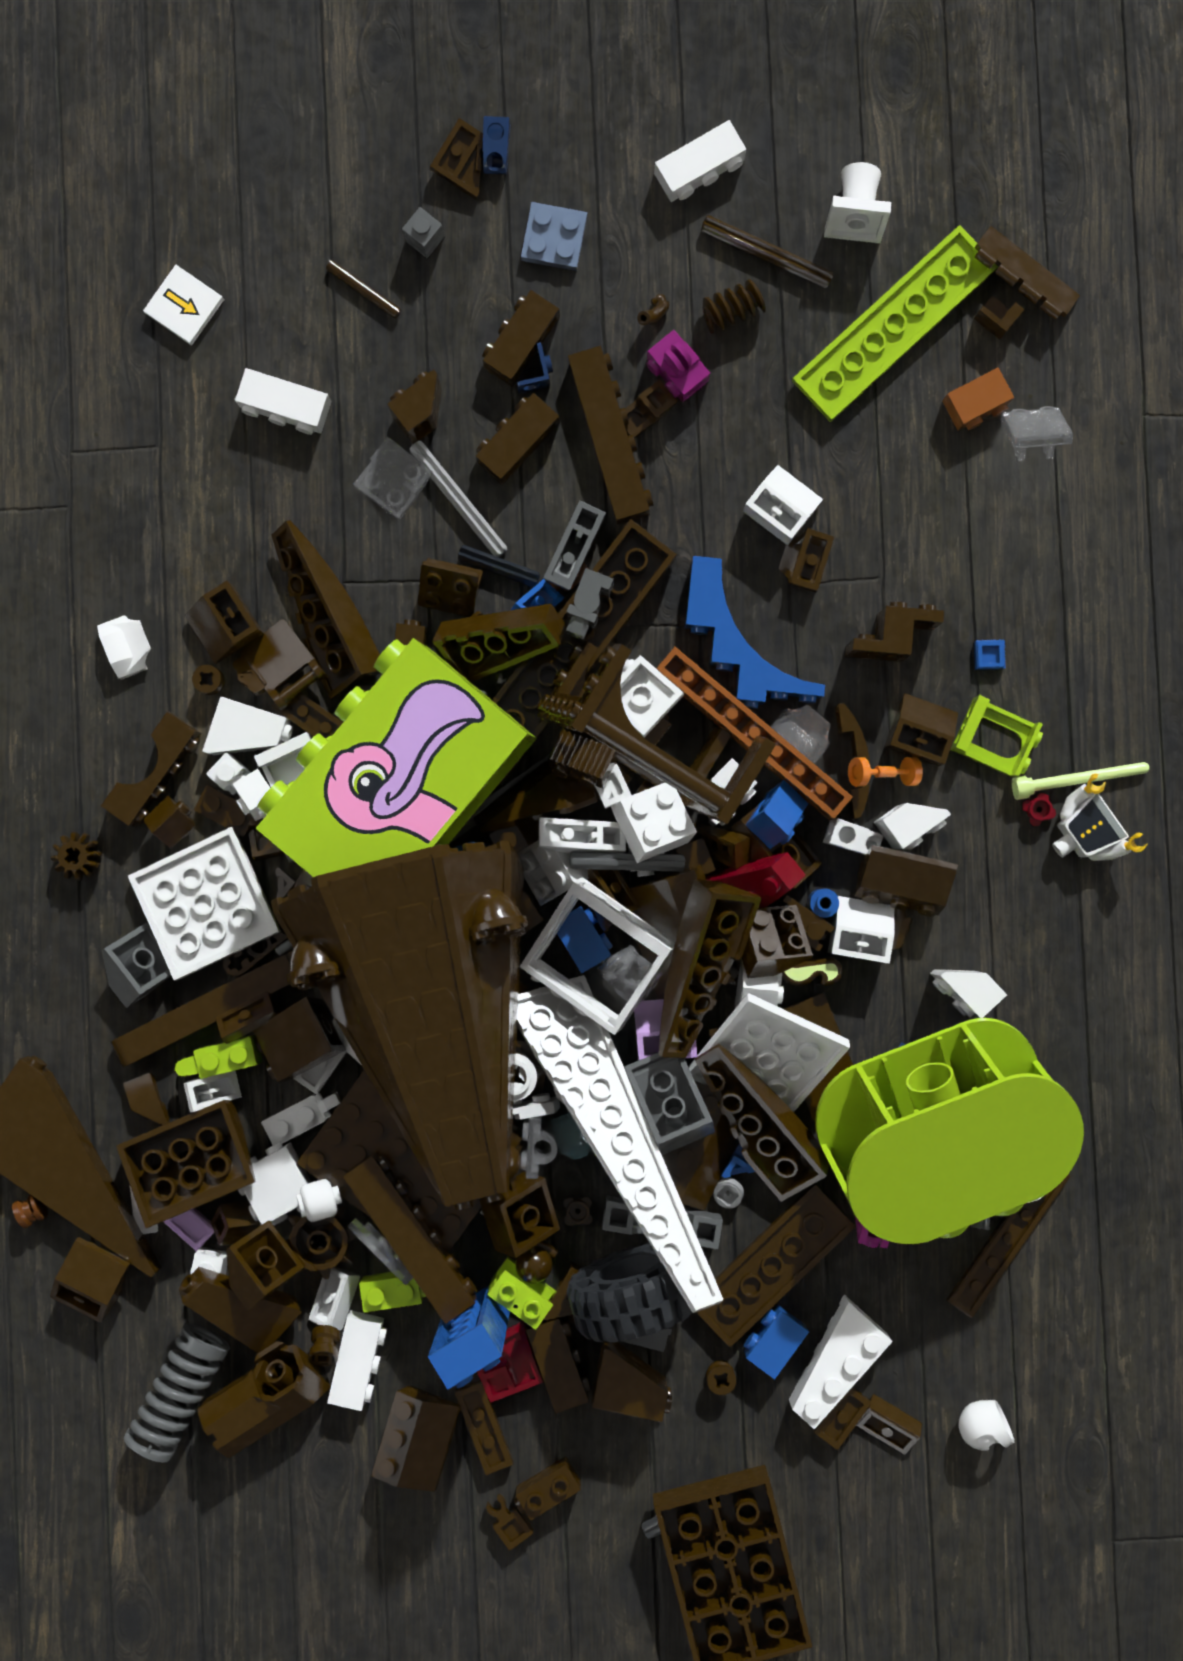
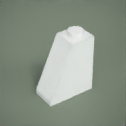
(244, 729)

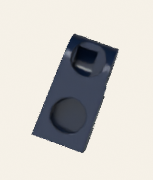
(496, 144)

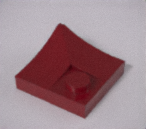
(516, 1369)

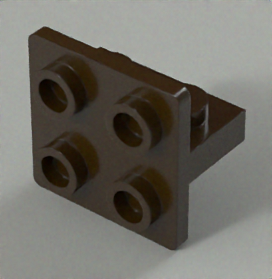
(449, 587)

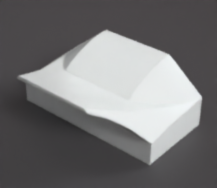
(125, 646)

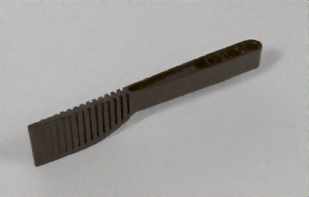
(200, 1011)

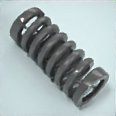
(171, 1389)

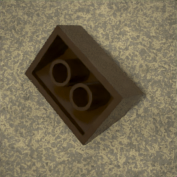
(795, 847)
(905, 880)
(416, 1440)

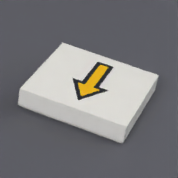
(183, 305)

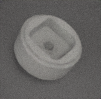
(728, 1193)

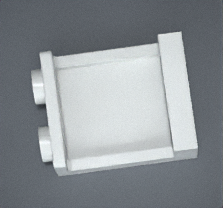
(280, 761)

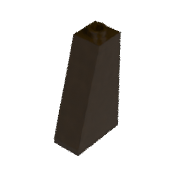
(257, 1328)

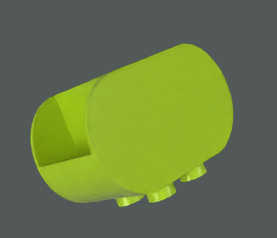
(947, 1132)

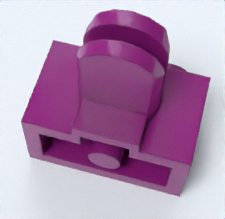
(677, 366)

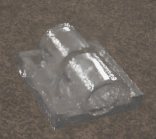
(533, 1156)

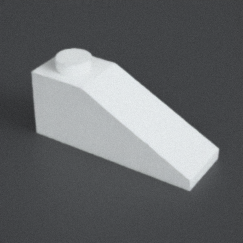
(580, 836)

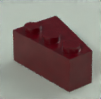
(765, 877)

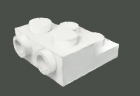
(646, 694)

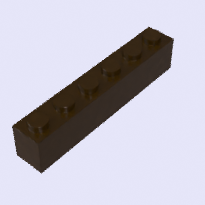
(609, 434)
(410, 1237)

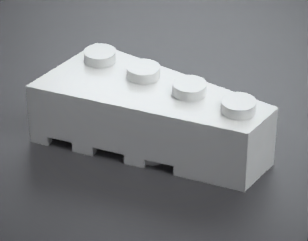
(838, 1362)

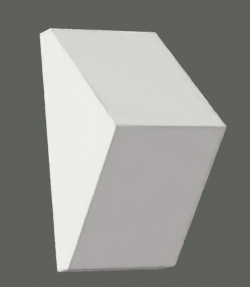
(211, 1090)

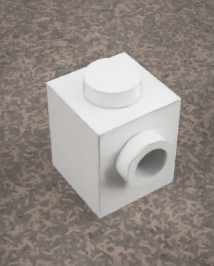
(251, 790)

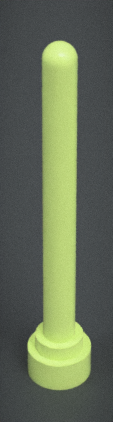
(1024, 787)

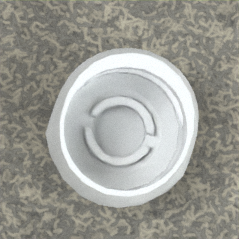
(985, 1424)

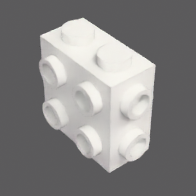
(276, 1184)

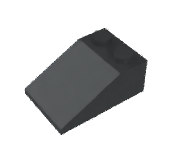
(670, 1101)

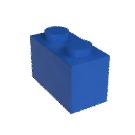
(777, 815)
(583, 940)
(775, 1341)

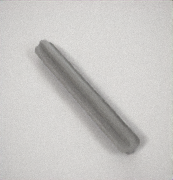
(459, 500)

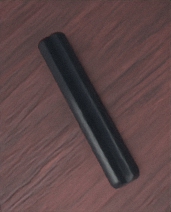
(498, 566)

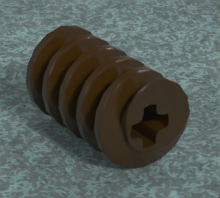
(732, 304)

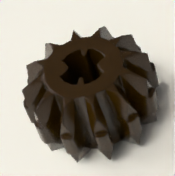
(66, 856)

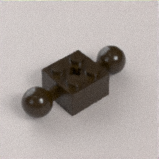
(523, 1222)

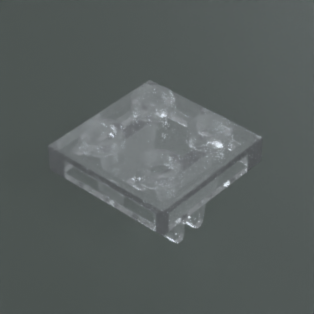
(1036, 429)

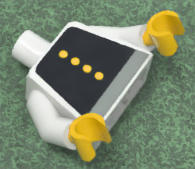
(1092, 827)

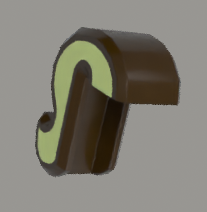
(826, 968)

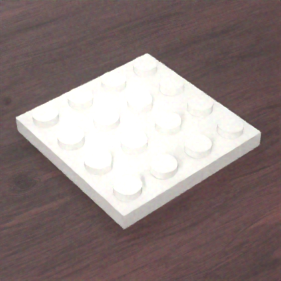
(204, 903)
(778, 1048)

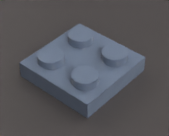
(554, 236)

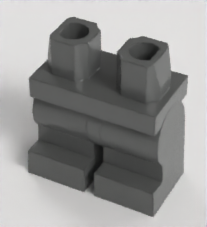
(587, 603)

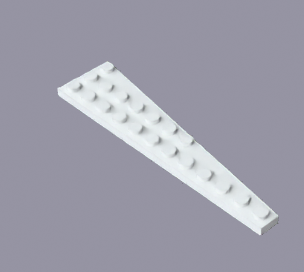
(604, 1106)

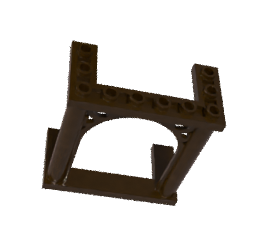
(597, 712)

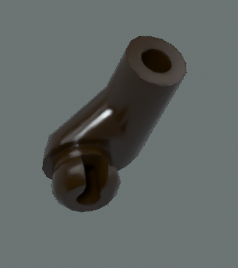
(652, 316)

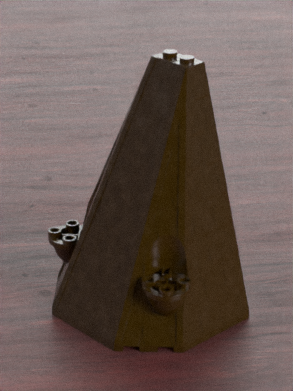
(427, 992)

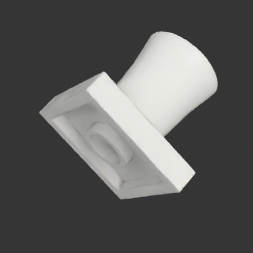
(857, 213)

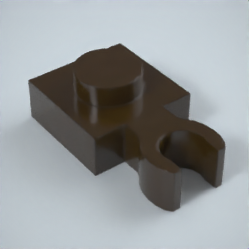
(511, 1524)

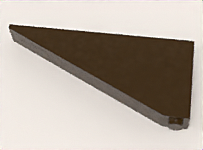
(57, 1164)

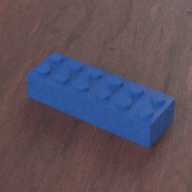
(470, 1341)

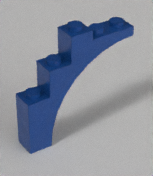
(729, 649)

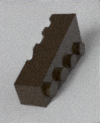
(498, 640)

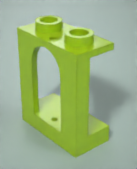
(1026, 730)
(511, 1290)

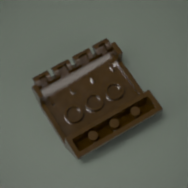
(699, 1165)

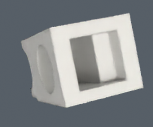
(851, 836)

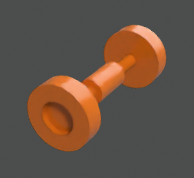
(860, 771)

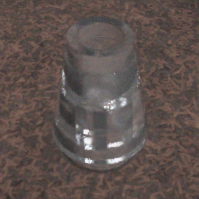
(617, 966)

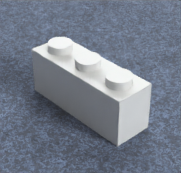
(700, 162)
(283, 402)
(357, 1361)

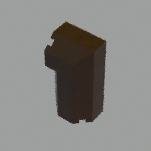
(262, 1398)

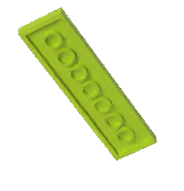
(893, 324)

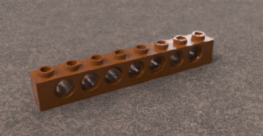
(745, 725)

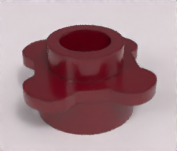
(1043, 802)

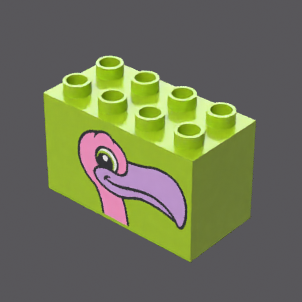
(398, 769)

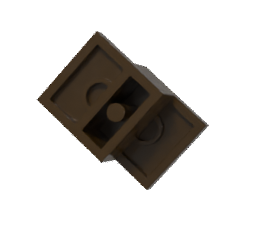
(894, 632)

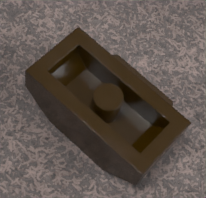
(806, 559)

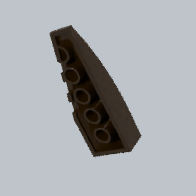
(330, 619)
(705, 947)
(766, 1128)

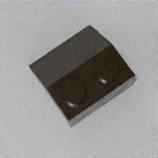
(260, 1264)

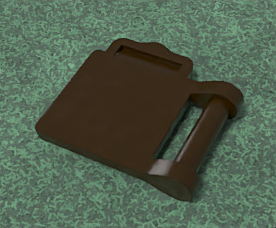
(275, 660)

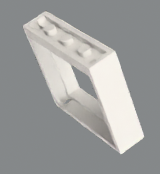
(625, 920)

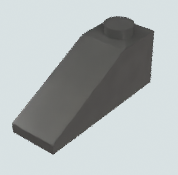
(574, 545)

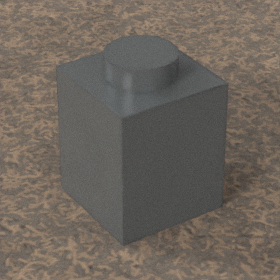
(423, 232)

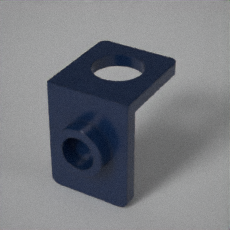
(539, 382)

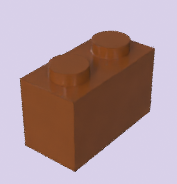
(978, 399)

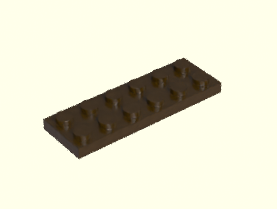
(775, 1263)

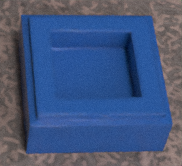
(989, 654)

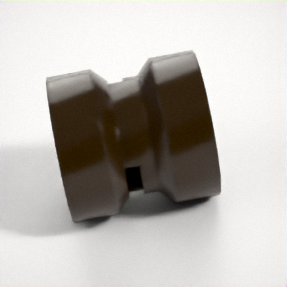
(324, 1349)

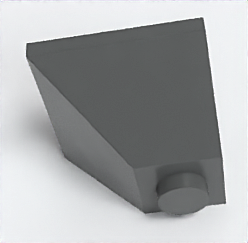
(135, 965)

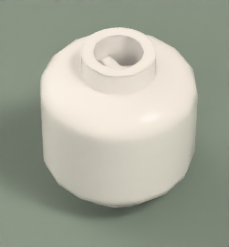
(318, 1200)

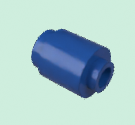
(813, 902)

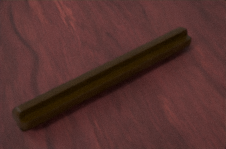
(767, 251)

